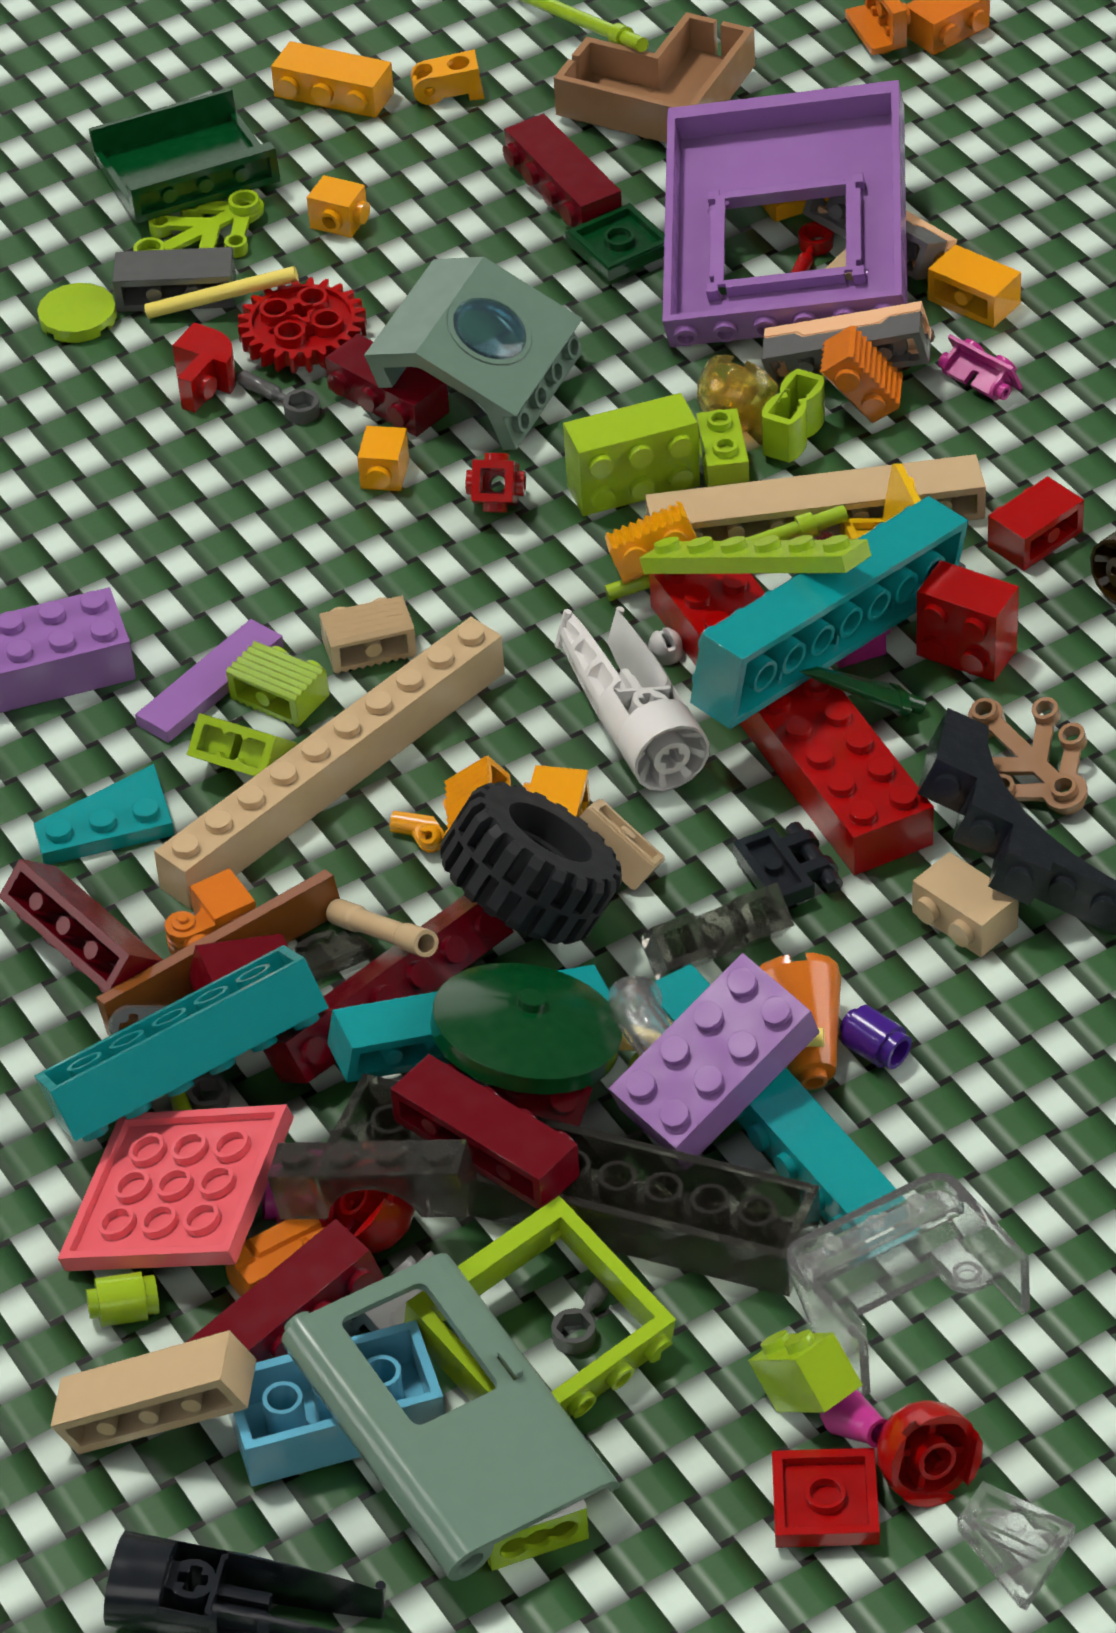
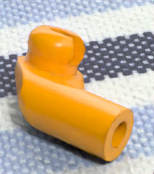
(423, 829)

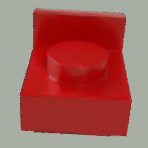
(203, 365)

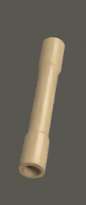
(404, 935)

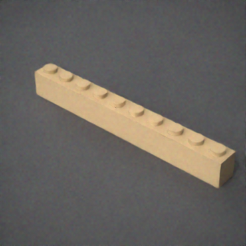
(332, 759)

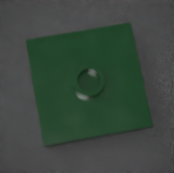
(617, 241)

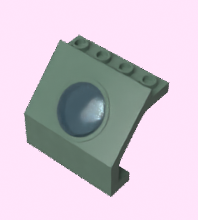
(483, 338)

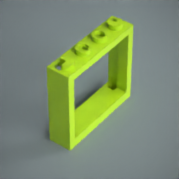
(510, 1253)

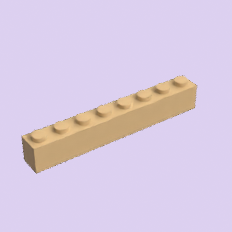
(767, 504)

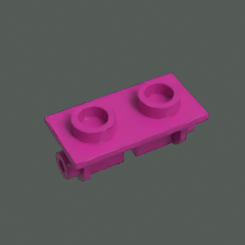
(993, 374)

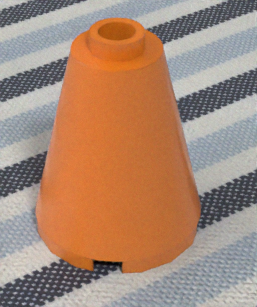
(818, 987)

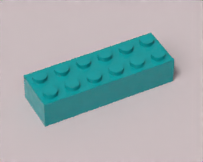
(182, 1043)

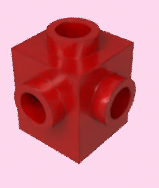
(479, 482)

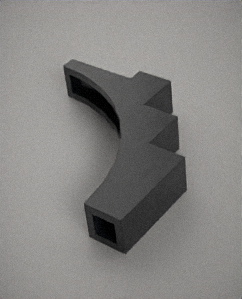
(992, 822)

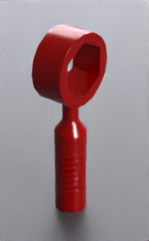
(812, 248)

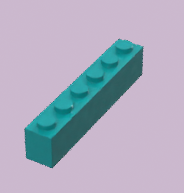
(397, 1033)

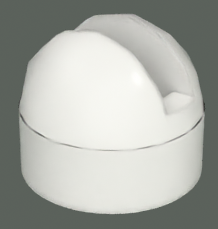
(658, 642)

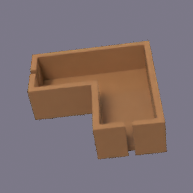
(634, 89)

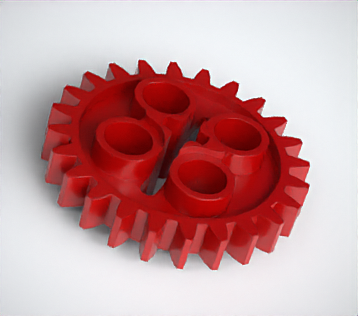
(300, 324)

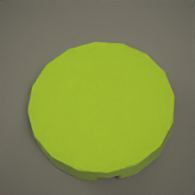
(77, 312)

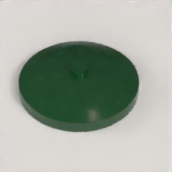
(525, 1028)

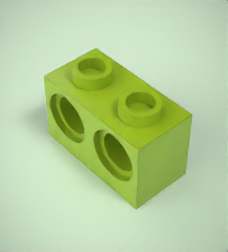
(722, 448)
(235, 745)

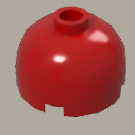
(372, 1217)
(928, 1452)

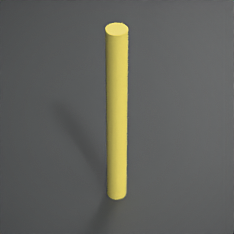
(221, 292)

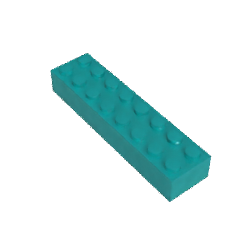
(821, 615)

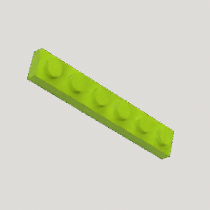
(763, 555)

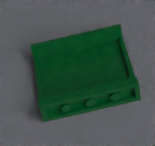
(182, 156)

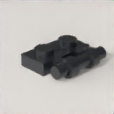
(772, 860)

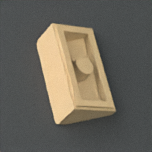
(634, 852)

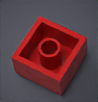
(967, 620)

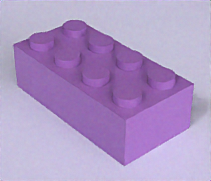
(62, 649)
(715, 1059)

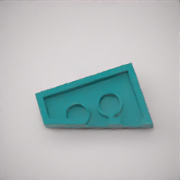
(107, 820)

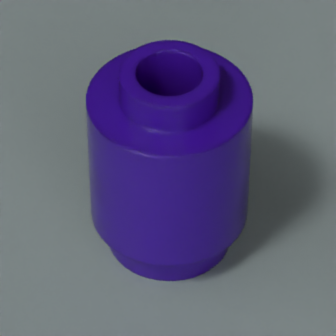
(875, 1037)

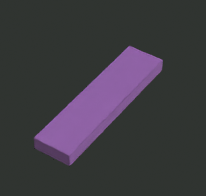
(201, 685)

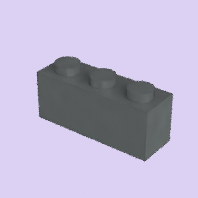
(162, 274)

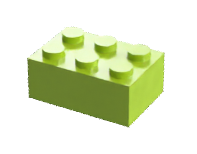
(631, 453)

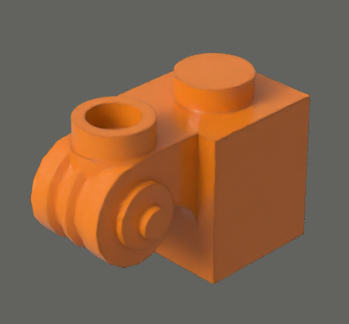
(214, 904)

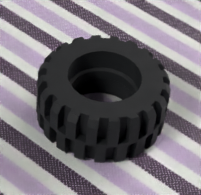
(530, 863)

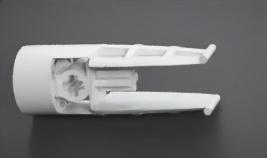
(638, 705)

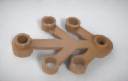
(1035, 758)

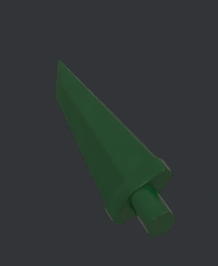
(881, 693)

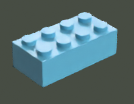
(293, 1431)

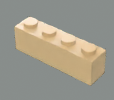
(154, 1392)

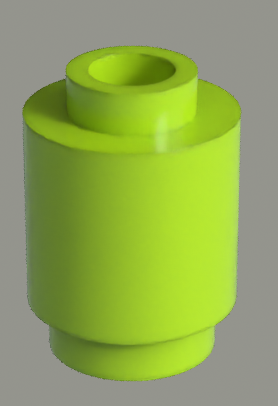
(123, 1299)

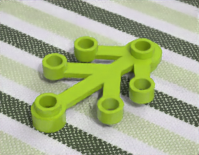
(240, 209)

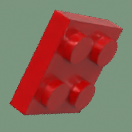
(825, 1497)

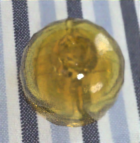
(732, 386)

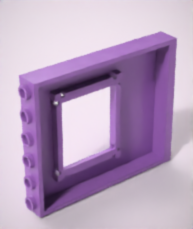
(781, 153)

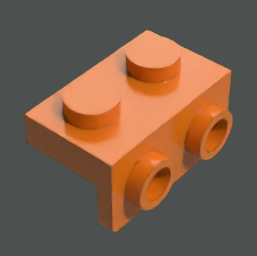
(880, 24)

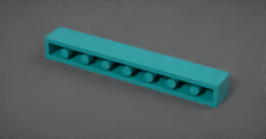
(793, 1125)

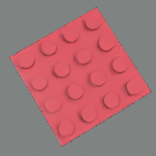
(176, 1189)

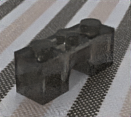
(717, 933)

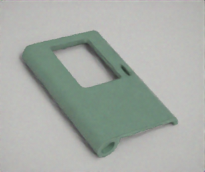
(473, 1469)

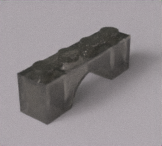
(427, 1174)

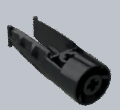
(204, 1589)

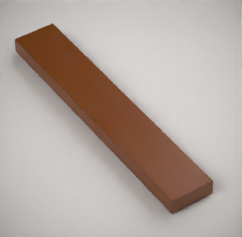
(168, 980)

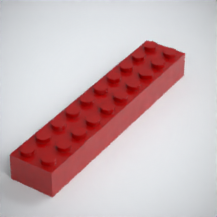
(812, 738)

